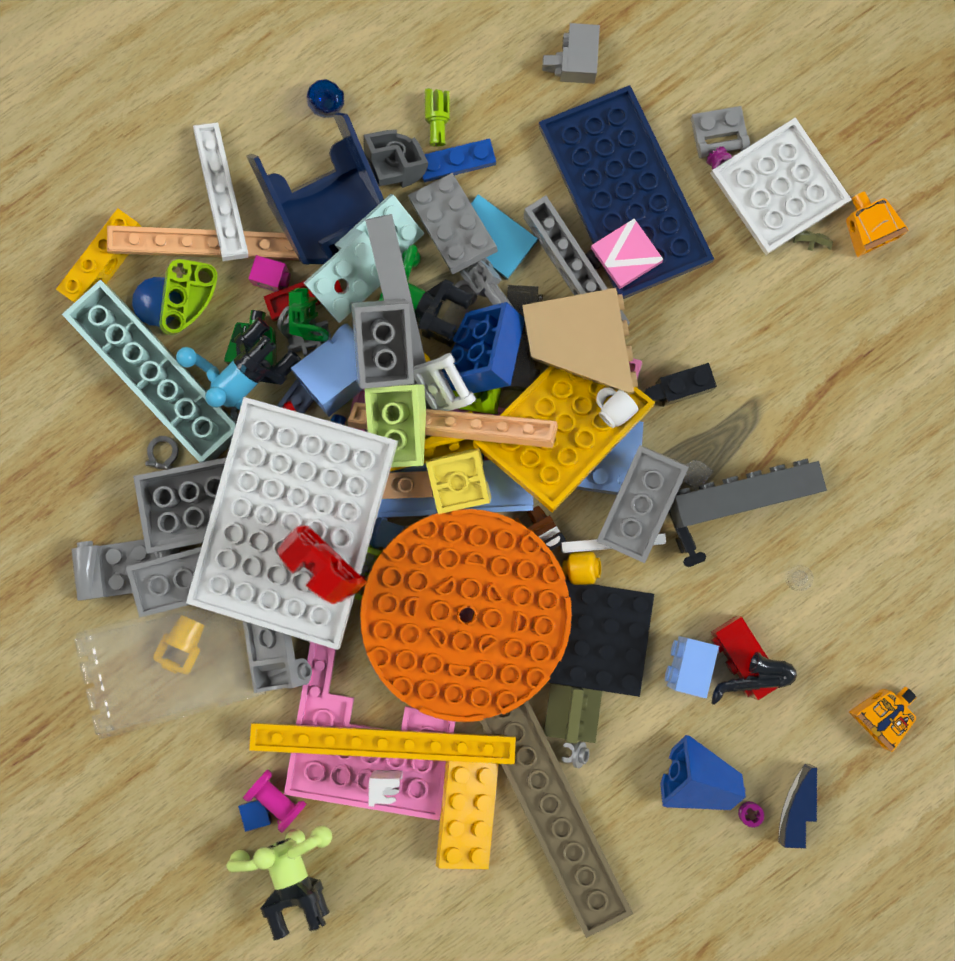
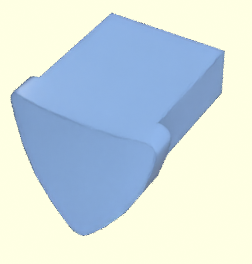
(384, 532)

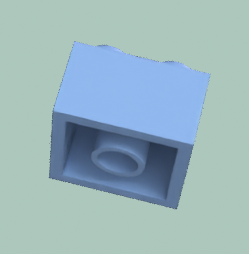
(691, 666)

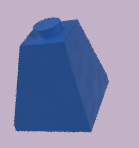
(700, 779)

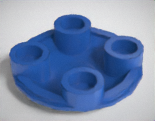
(148, 301)

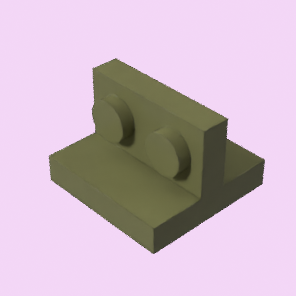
(572, 713)

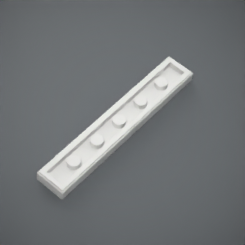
(220, 192)

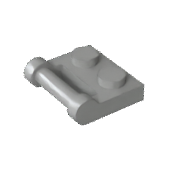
(719, 124)

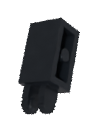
(682, 385)

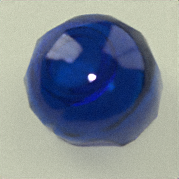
(325, 98)

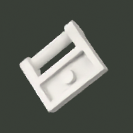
(437, 389)

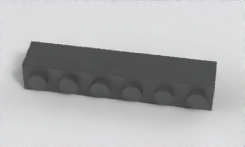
(747, 494)

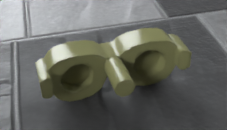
(812, 237)

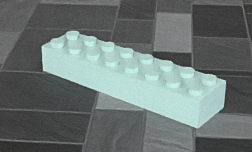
(151, 372)

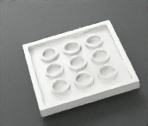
(780, 186)

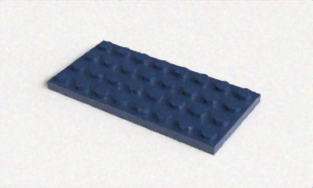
(621, 176)

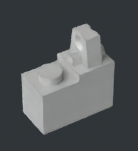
(579, 55)

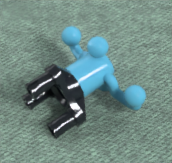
(245, 370)

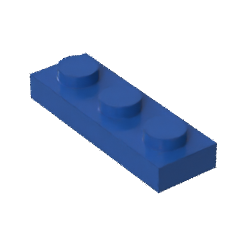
(459, 160)

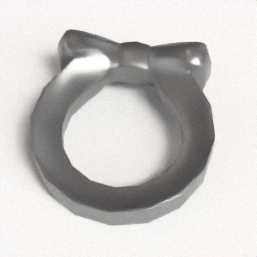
(152, 460)

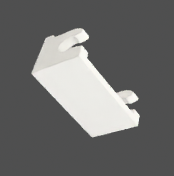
(382, 783)

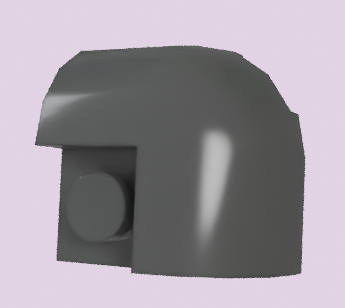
(394, 158)

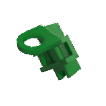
(301, 316)

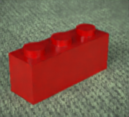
(739, 647)

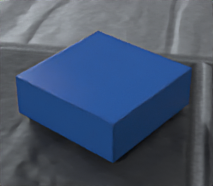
(254, 815)

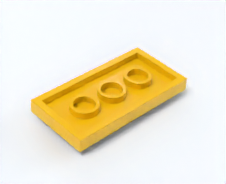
(467, 815)

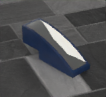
(799, 808)

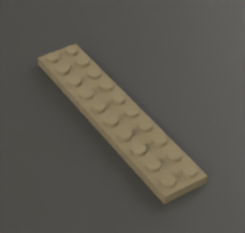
(560, 823)

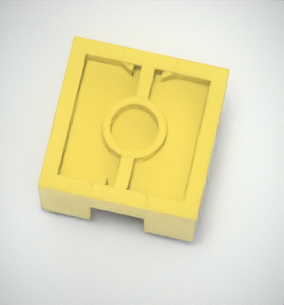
(458, 480)

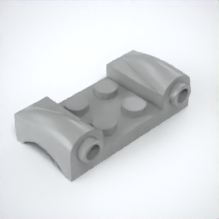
(102, 569)
(273, 660)

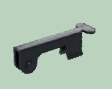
(687, 545)

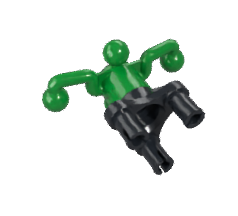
(428, 303)

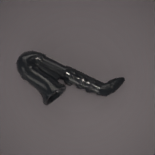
(771, 674)

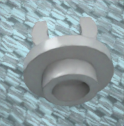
(579, 756)

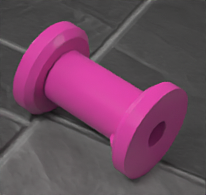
(274, 800)

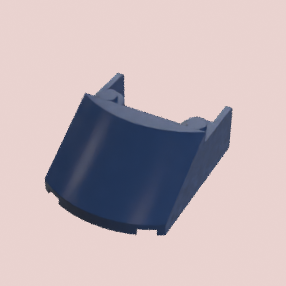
(327, 206)

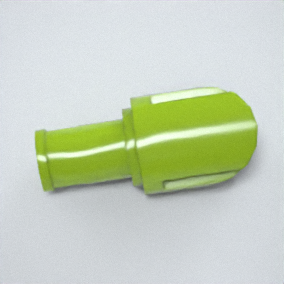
(437, 114)

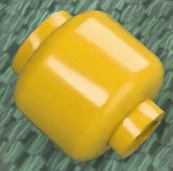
(582, 568)

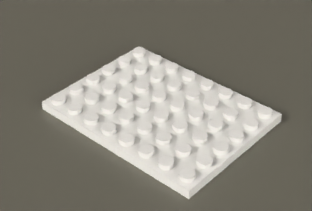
(280, 476)

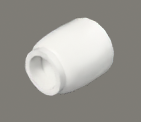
(617, 408)

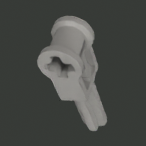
(484, 281)

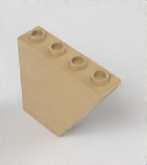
(583, 337)

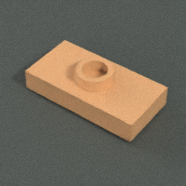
(408, 485)

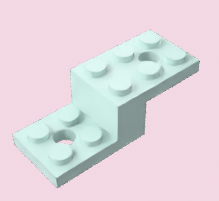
(357, 263)

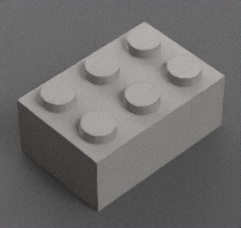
(383, 343)

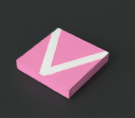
(626, 253)

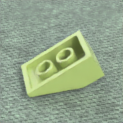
(401, 416)

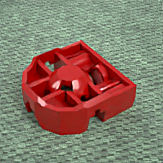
(333, 577)

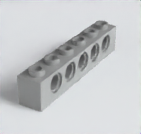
(563, 249)

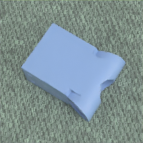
(330, 371)

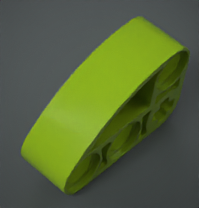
(193, 292)

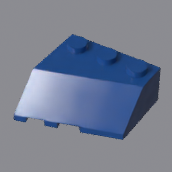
(487, 347)

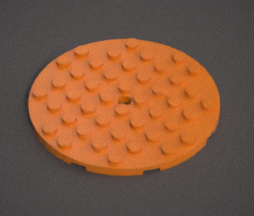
(415, 624)

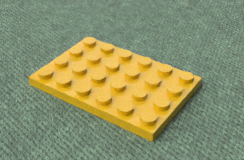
(579, 442)

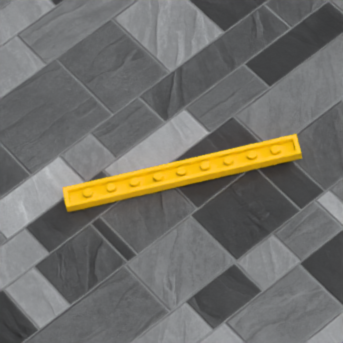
(382, 743)

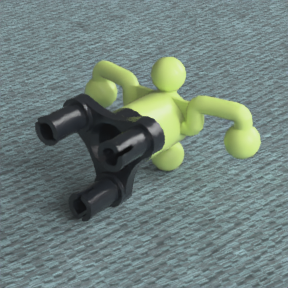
(289, 878)

